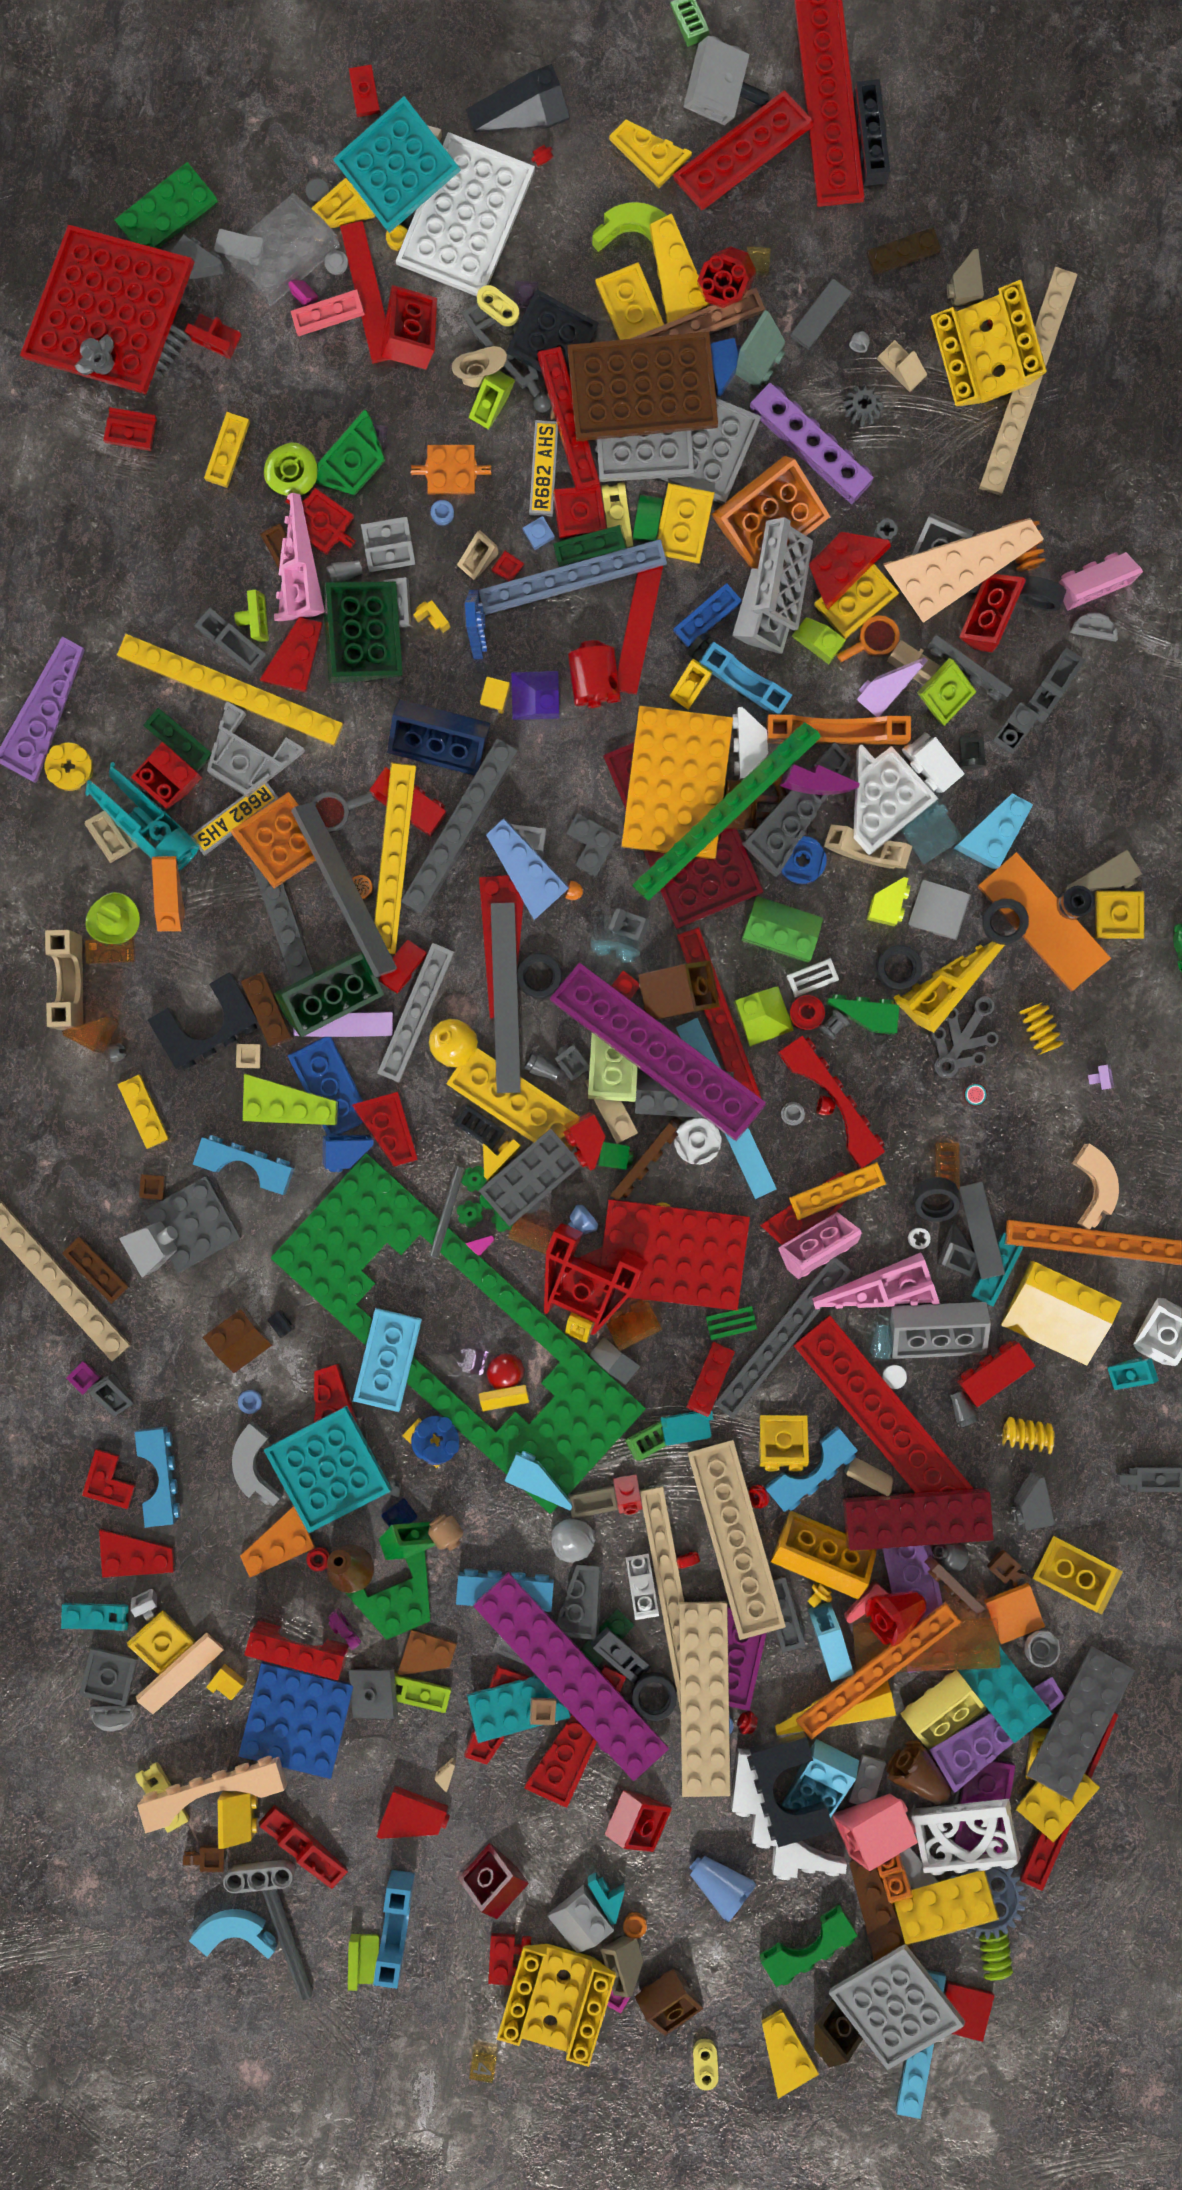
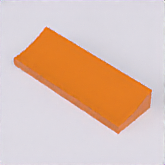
(1057, 940)

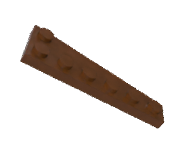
(878, 1914)

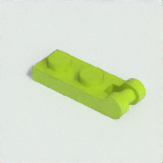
(422, 1694)

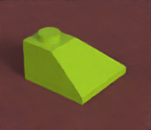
(763, 1015)

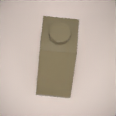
(966, 283)
(624, 1959)

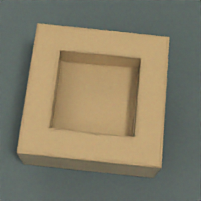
(248, 1056)

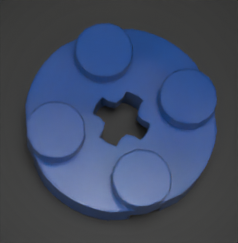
(811, 871)
(430, 1452)

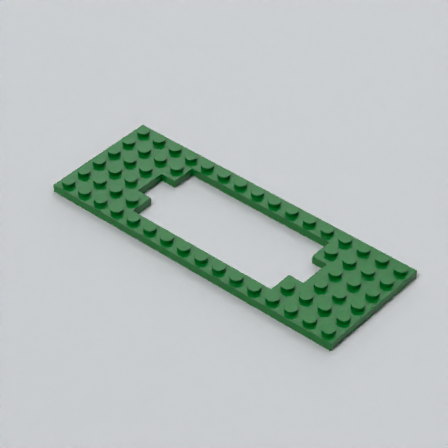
(375, 1209)

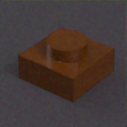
(152, 1187)

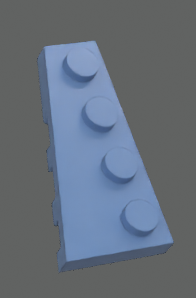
(528, 871)

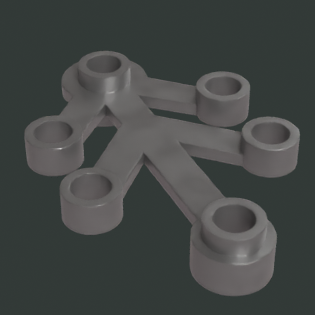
(962, 1040)

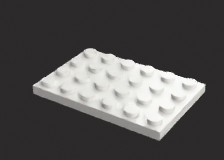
(468, 220)

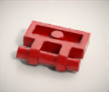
(502, 1956)

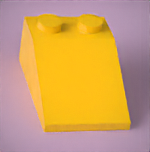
(1077, 1575)

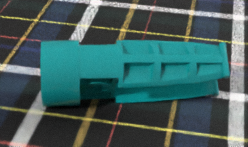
(162, 832)

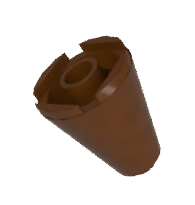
(350, 1568)
(918, 1773)

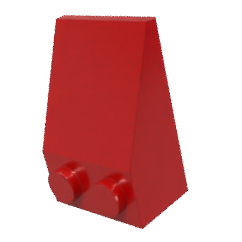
(409, 327)

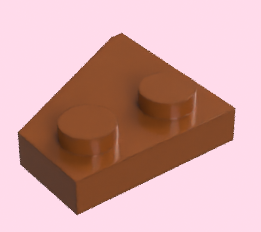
(426, 1653)

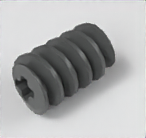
(173, 341)

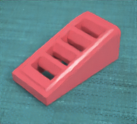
(857, 1609)

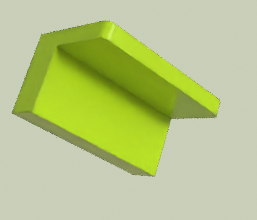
(362, 1959)

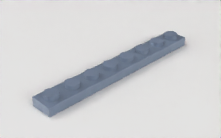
(573, 577)

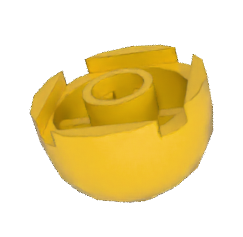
(452, 1042)

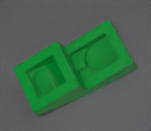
(647, 518)

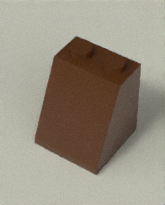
(679, 990)

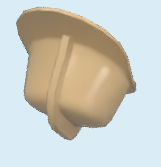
(476, 365)

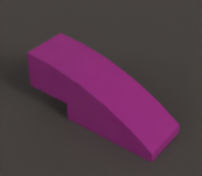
(816, 781)

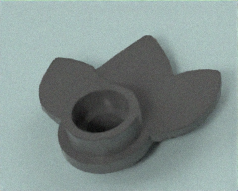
(96, 356)

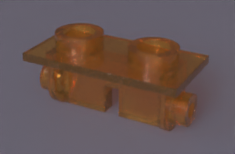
(530, 1235)

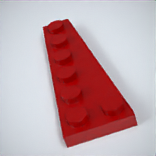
(567, 1756)

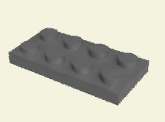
(530, 1177)

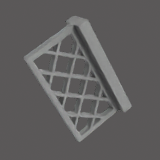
(771, 572)

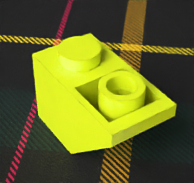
(887, 904)

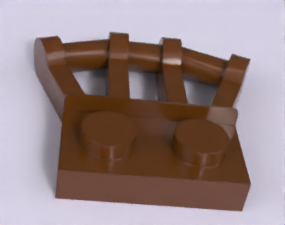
(748, 818)

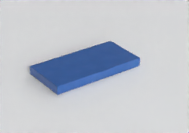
(326, 1075)

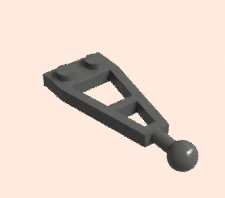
(479, 321)

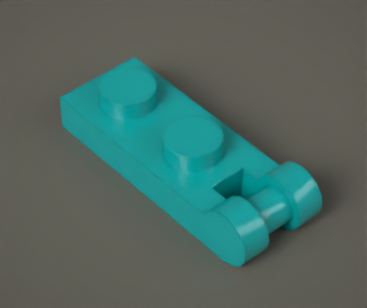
(94, 1616)

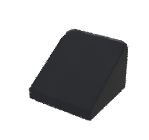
(281, 1323)

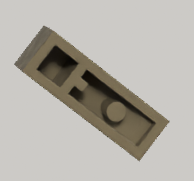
(1111, 875)

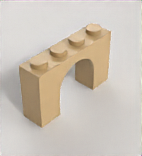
(66, 951)

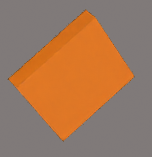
(1015, 1612)

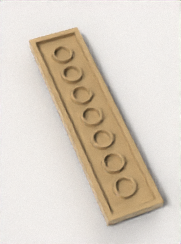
(736, 1540)
(704, 1699)

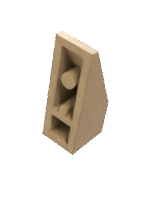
(616, 1118)

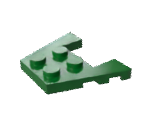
(400, 1605)

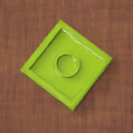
(946, 692)

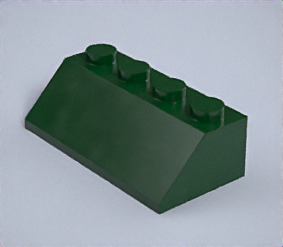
(329, 994)

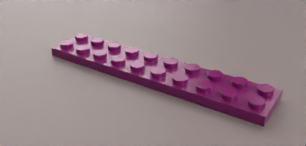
(658, 1052)
(571, 1676)

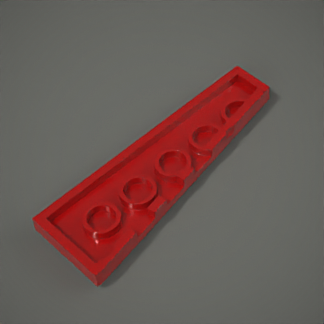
(497, 890)

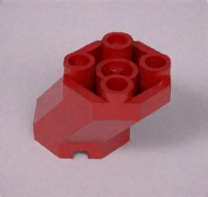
(726, 277)

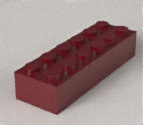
(918, 1519)

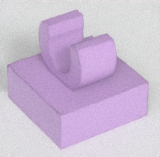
(1104, 1077)

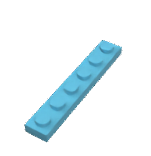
(916, 2072)

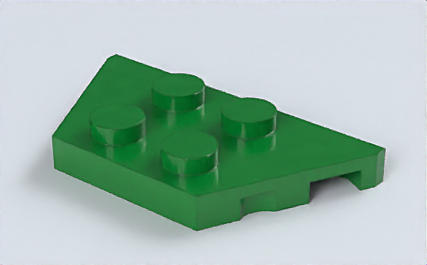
(352, 457)

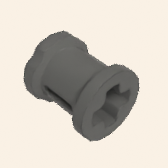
(891, 529)
(833, 1024)

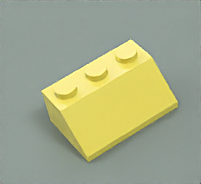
(943, 1710)

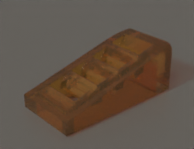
(947, 1147)

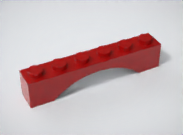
(860, 1141)

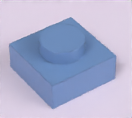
(538, 533)

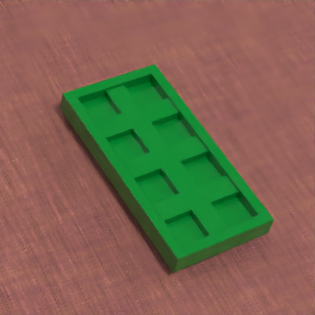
(167, 208)

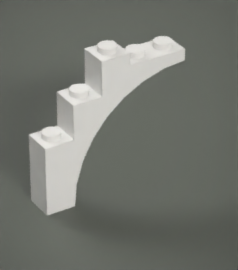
(786, 1858)

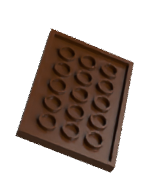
(642, 386)

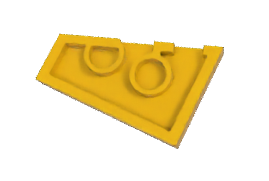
(649, 153)
(787, 2055)

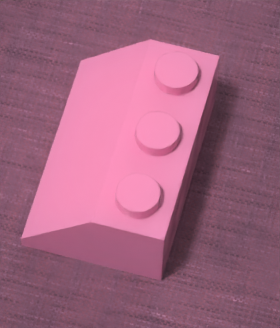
(1099, 579)
(819, 1245)

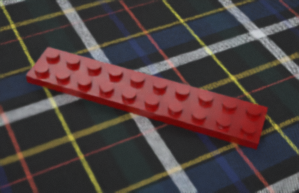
(829, 102)
(878, 1410)

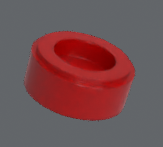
(688, 1559)

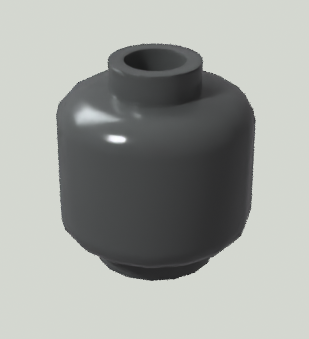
(951, 1556)

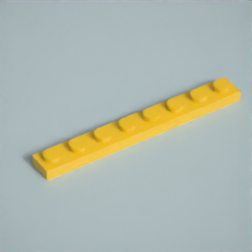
(394, 852)

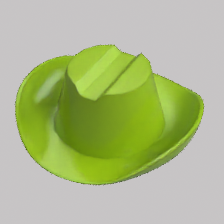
(291, 469)
(113, 919)

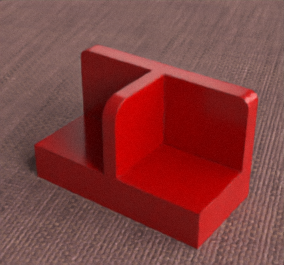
(214, 335)

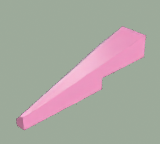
(300, 586)
(897, 1284)

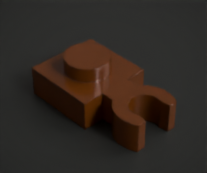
(1007, 1568)

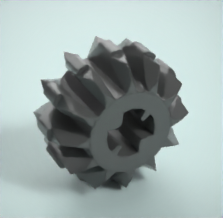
(854, 408)

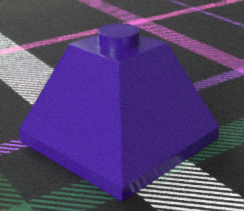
(535, 695)

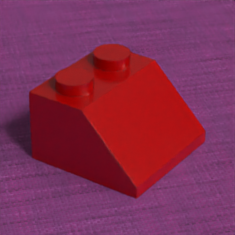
(637, 1821)

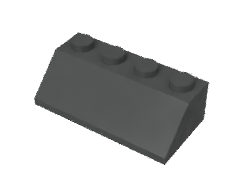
(657, 1100)

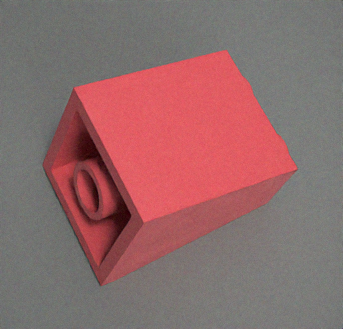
(875, 1830)

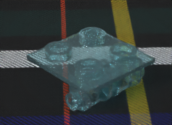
(931, 832)

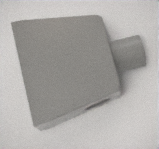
(150, 1246)

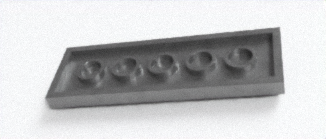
(1080, 1723)

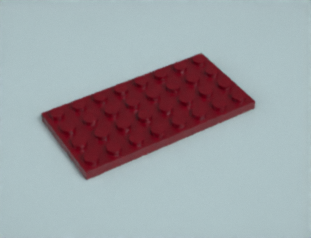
(704, 883)

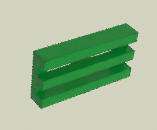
(751, 1318)

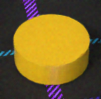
(396, 237)

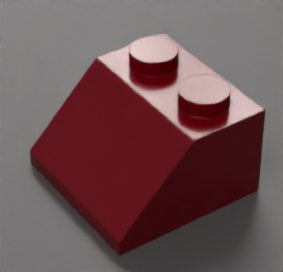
(493, 1881)

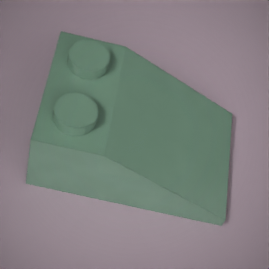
(761, 352)

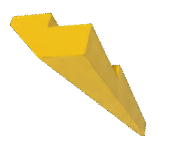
(937, 997)
(874, 1706)

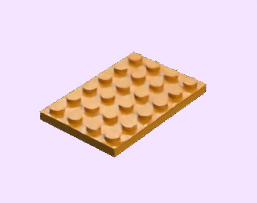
(675, 777)

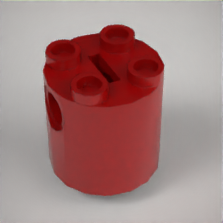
(594, 674)

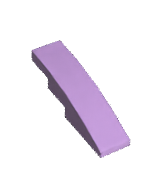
(357, 1024)

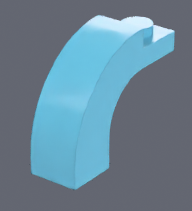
(232, 1924)

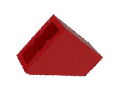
(412, 1816)

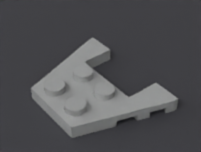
(243, 764)

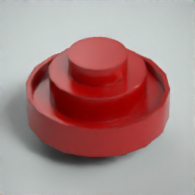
(807, 1012)

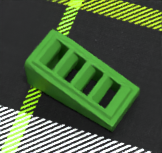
(694, 36)
(633, 1447)

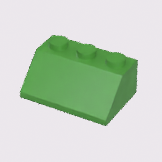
(782, 929)

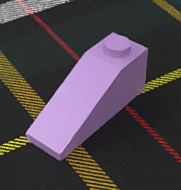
(885, 688)

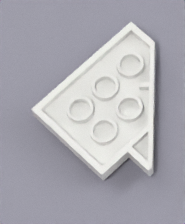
(886, 798)

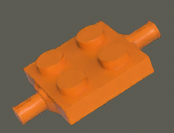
(451, 469)

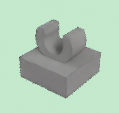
(144, 1604)

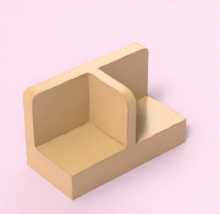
(905, 654)

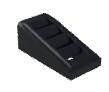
(482, 1119)

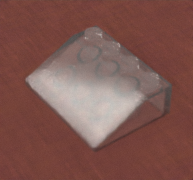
(283, 248)

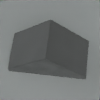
(614, 1361)
(111, 1394)

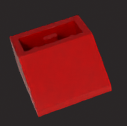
(166, 776)
(587, 1138)

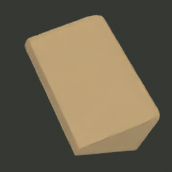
(869, 1476)

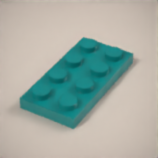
(1008, 1697)
(507, 1708)

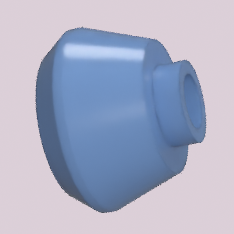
(583, 1220)

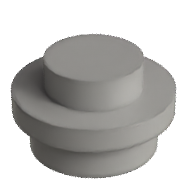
(336, 262)
(792, 1113)

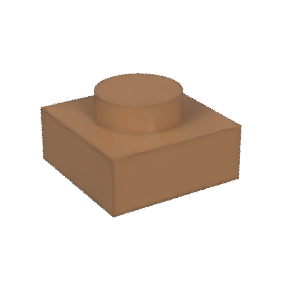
(542, 1711)

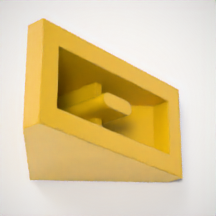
(579, 1327)

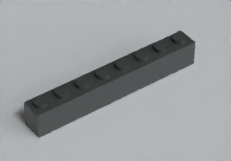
(460, 827)

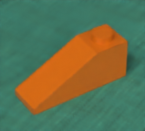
(167, 894)

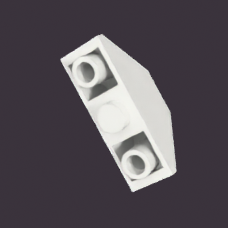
(750, 743)
(642, 1586)

